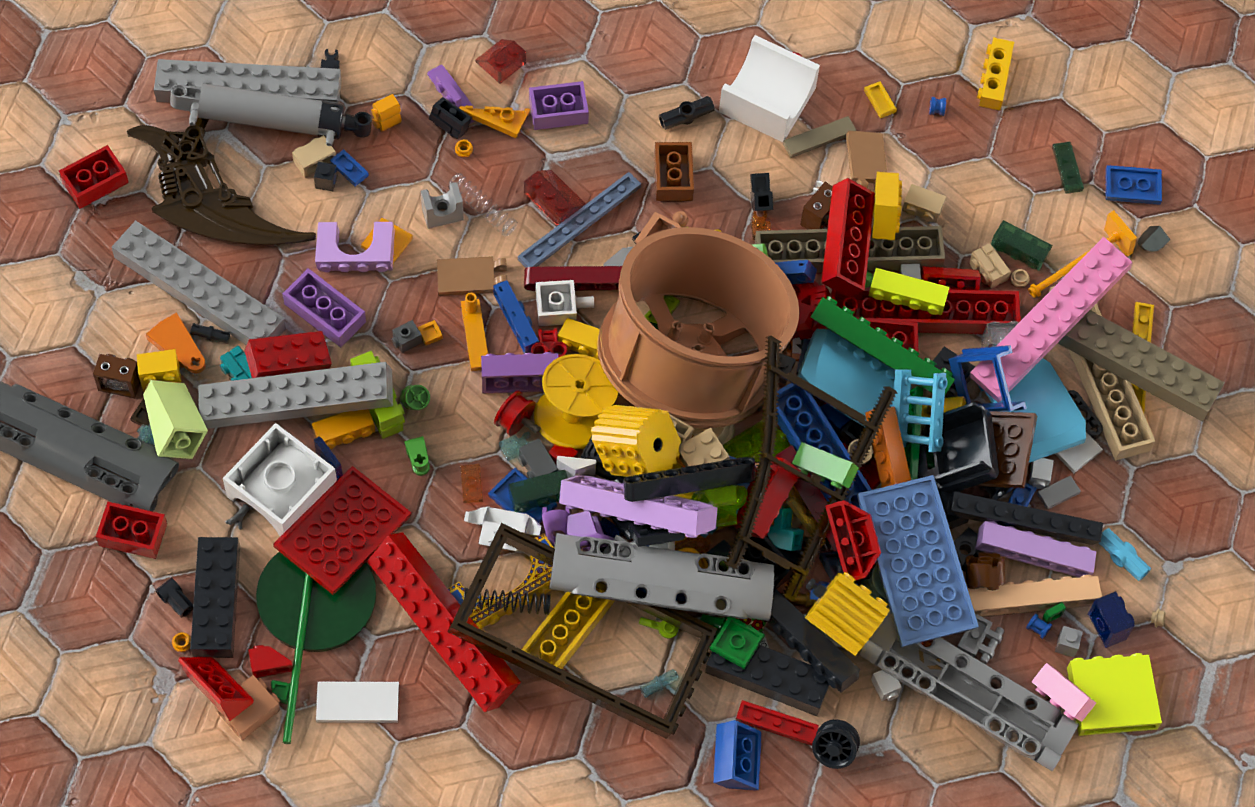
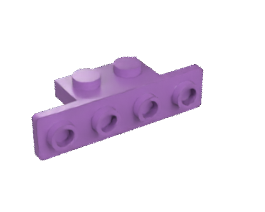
(448, 87)

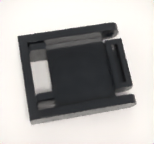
(645, 535)

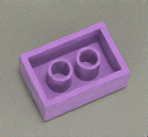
(558, 105)

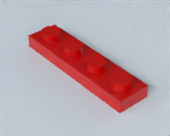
(776, 722)

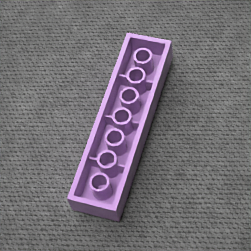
(665, 512)

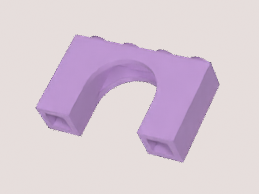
(376, 257)

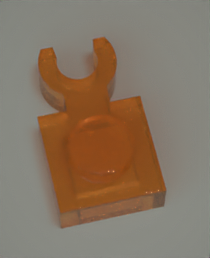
(759, 224)

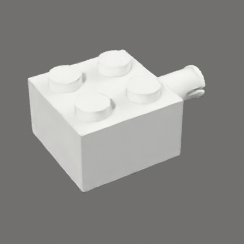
(558, 302)

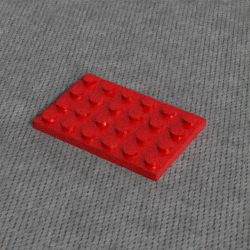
(342, 530)

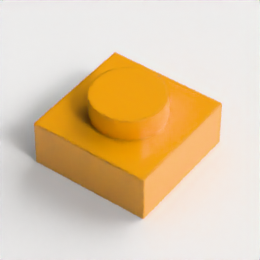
(430, 332)

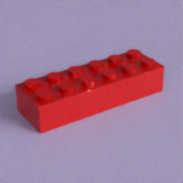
(848, 237)

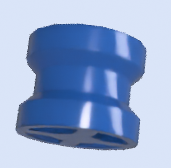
(937, 106)

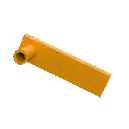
(474, 330)

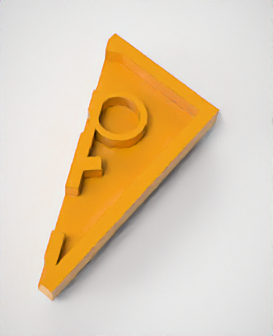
(502, 119)

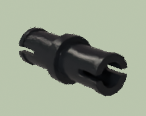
(210, 333)

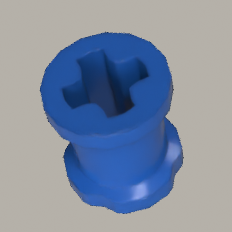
(1039, 626)

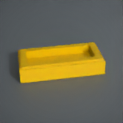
(880, 99)

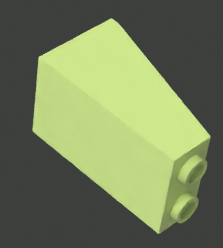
(174, 419)

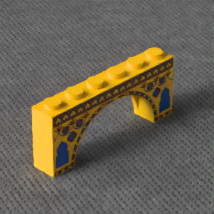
(536, 582)

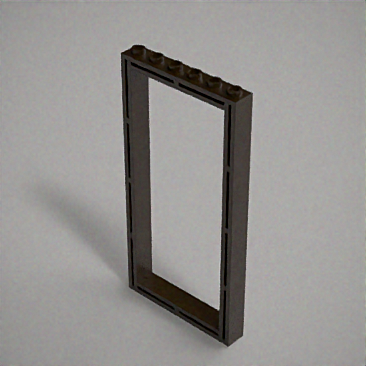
(563, 679)

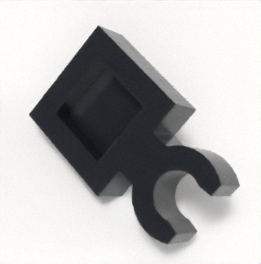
(331, 60)

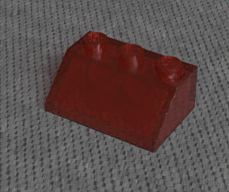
(552, 195)

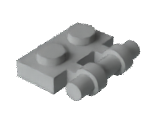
(973, 639)

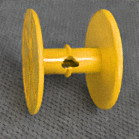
(572, 400)

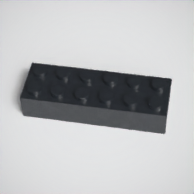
(215, 597)
(774, 677)

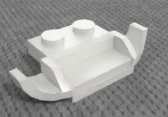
(491, 518)

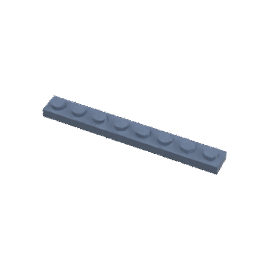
(579, 221)

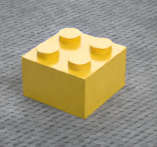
(158, 367)

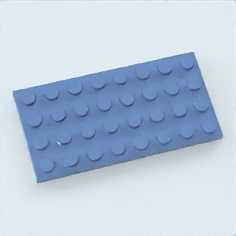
(918, 562)

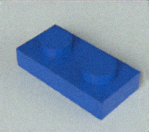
(349, 168)

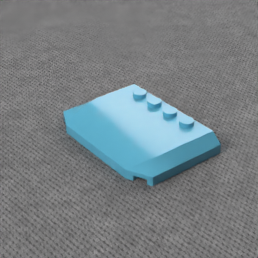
(845, 371)
(1058, 419)

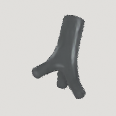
(238, 517)

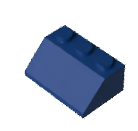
(737, 756)

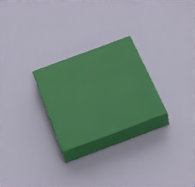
(737, 642)

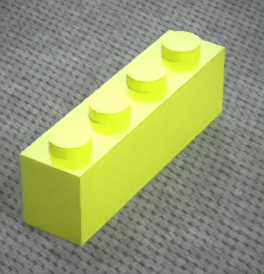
(908, 291)

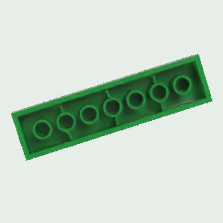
(875, 341)

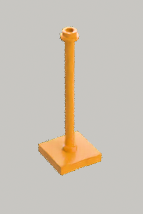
(1117, 232)

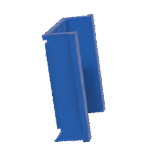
(983, 354)

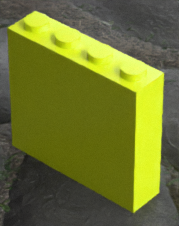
(1122, 693)

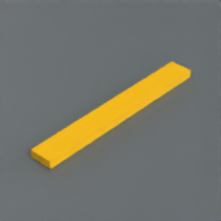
(1143, 328)

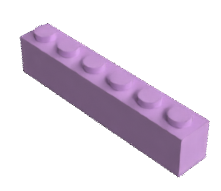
(1035, 549)

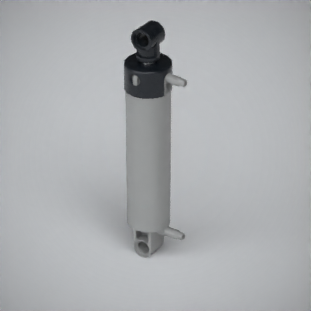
(269, 111)

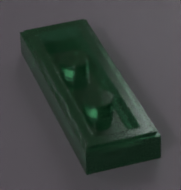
(1067, 167)

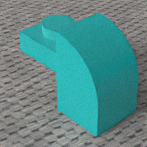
(783, 534)

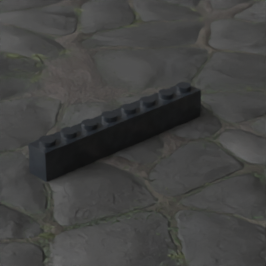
(1024, 518)

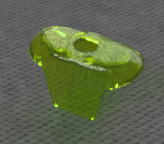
(727, 500)

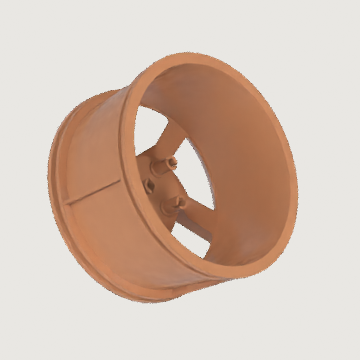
(681, 363)

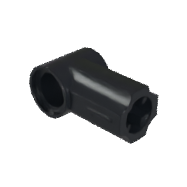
(172, 594)

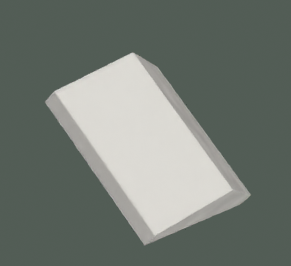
(576, 466)

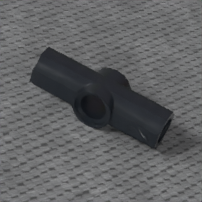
(695, 109)

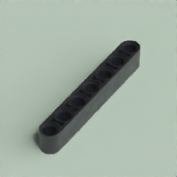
(689, 479)

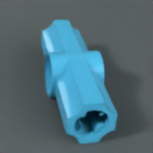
(1124, 554)

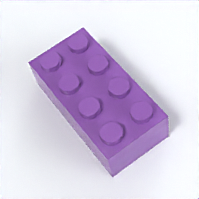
(324, 307)
(514, 372)

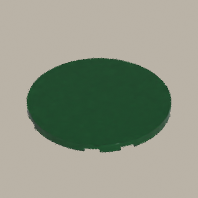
(331, 618)

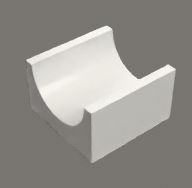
(770, 89)
(279, 478)

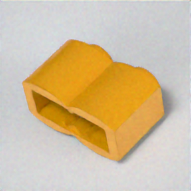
(386, 113)

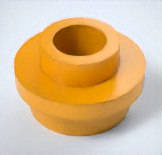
(463, 144)
(181, 637)

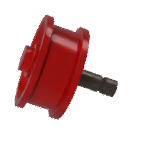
(516, 413)

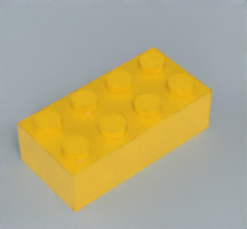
(887, 206)

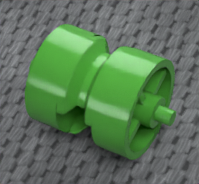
(414, 397)

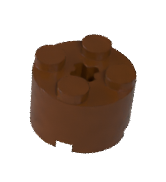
(985, 571)

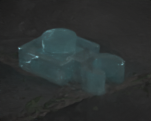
(511, 445)

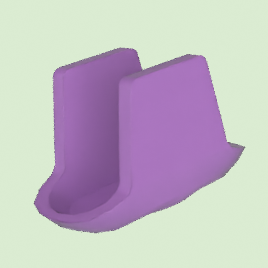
(554, 521)
(585, 525)

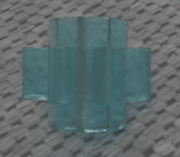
(145, 434)

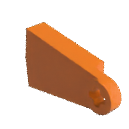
(171, 335)

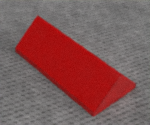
(216, 685)

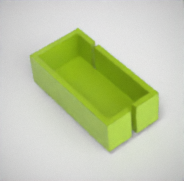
(387, 419)

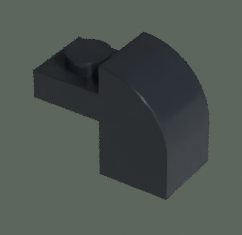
(760, 192)

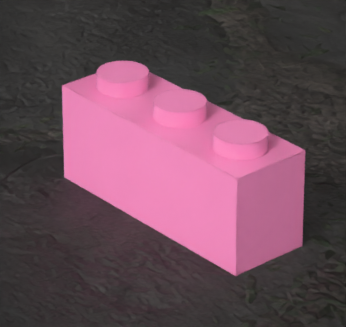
(1063, 693)

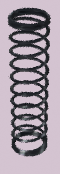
(546, 607)

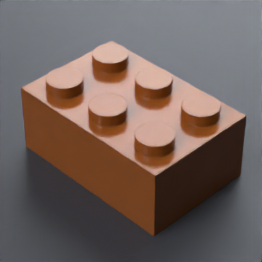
(673, 171)

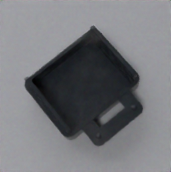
(967, 450)

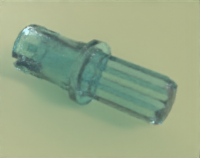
(659, 683)

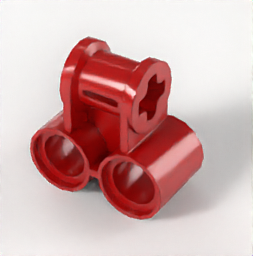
(549, 343)

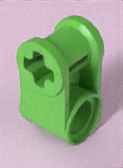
(417, 453)

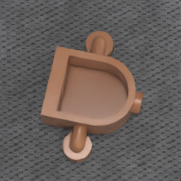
(659, 222)

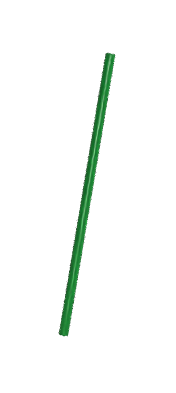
(297, 660)

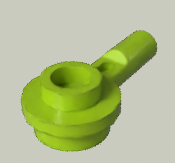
(664, 629)

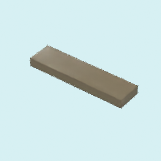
(818, 137)

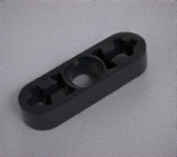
(1082, 406)

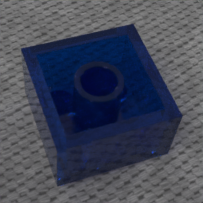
(1111, 619)

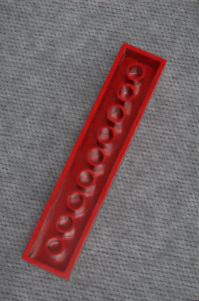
(963, 311)
(433, 611)

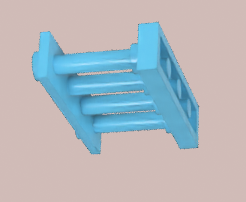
(901, 402)

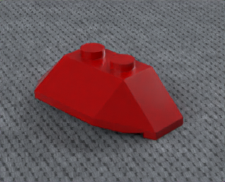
(854, 538)

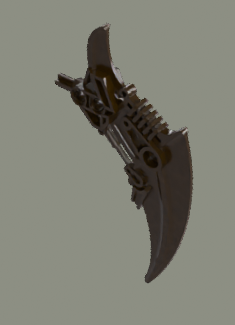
(191, 198)

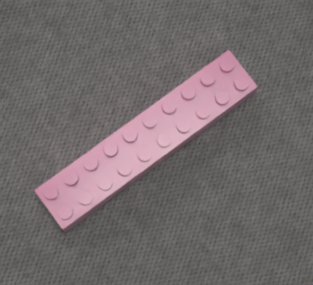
(1055, 316)

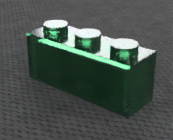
(1021, 245)
(536, 491)

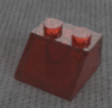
(502, 59)

